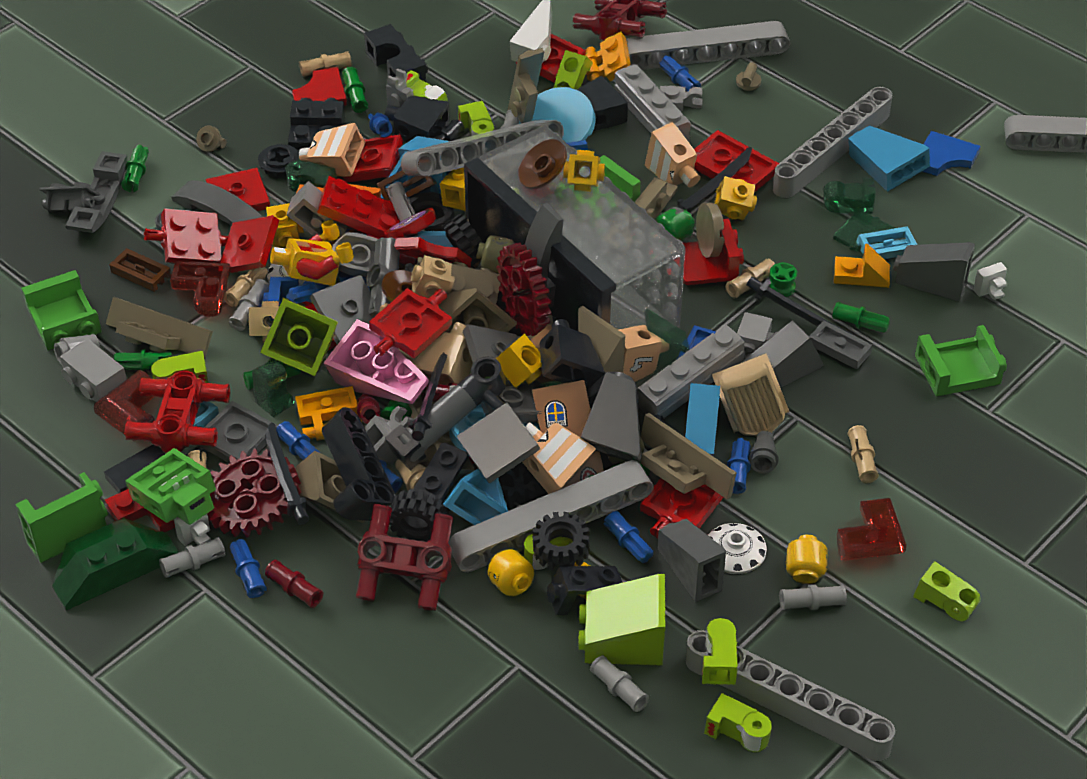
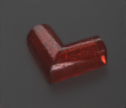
(207, 281)
(125, 404)
(877, 537)

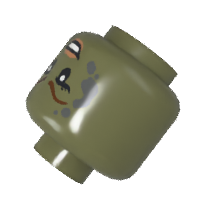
(490, 250)

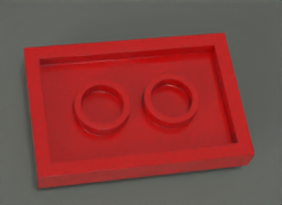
(721, 150)
(356, 208)

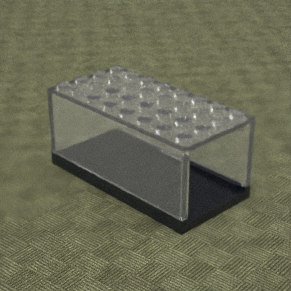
(609, 250)

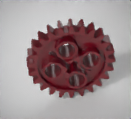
(521, 272)
(249, 494)

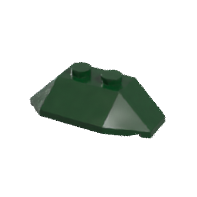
(108, 560)

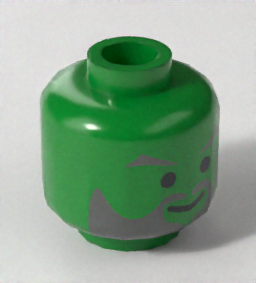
(677, 223)

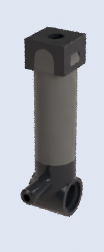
(450, 410)

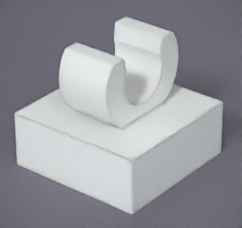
(991, 281)
(194, 532)

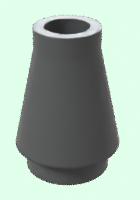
(764, 454)

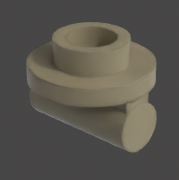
(749, 79)
(210, 139)

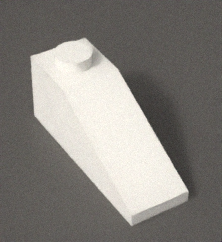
(534, 32)

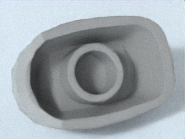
(363, 250)

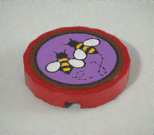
(412, 224)

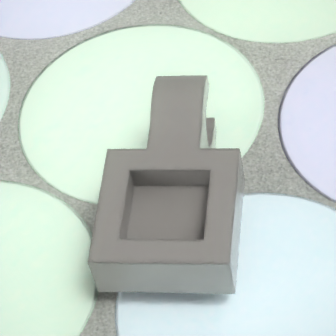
(397, 90)
(681, 98)

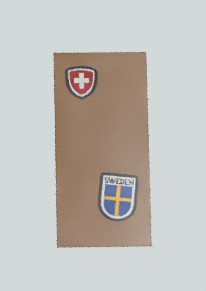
(570, 408)

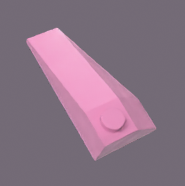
(385, 376)

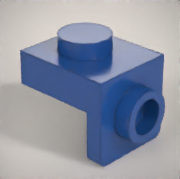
(279, 288)

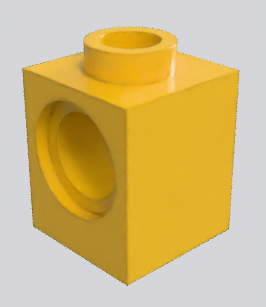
(521, 361)

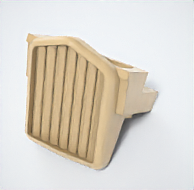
(752, 396)

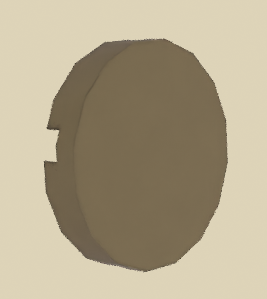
(708, 227)

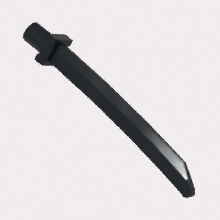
(712, 185)
(764, 290)
(421, 423)
(296, 505)

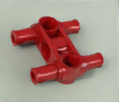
(178, 412)

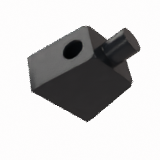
(607, 103)
(418, 117)
(569, 355)

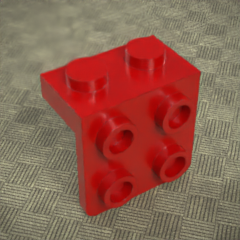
(722, 268)

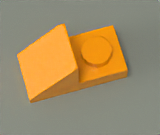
(865, 271)

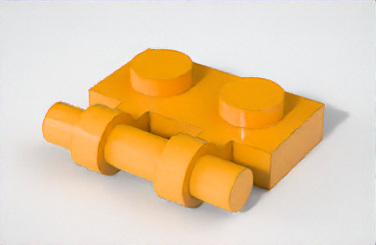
(613, 55)
(322, 407)

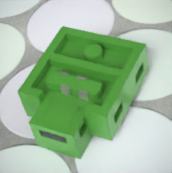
(173, 488)

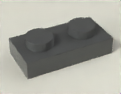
(840, 344)

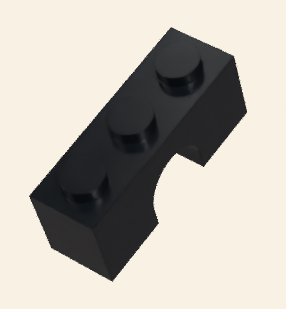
(389, 47)

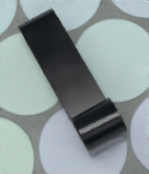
(358, 466)

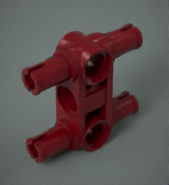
(619, 17)
(404, 557)

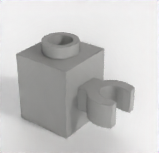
(754, 331)
(380, 427)

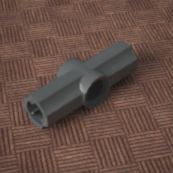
(385, 260)

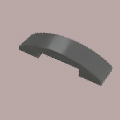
(107, 181)
(214, 200)
(543, 233)

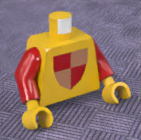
(314, 258)

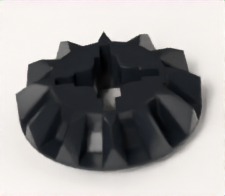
(268, 157)

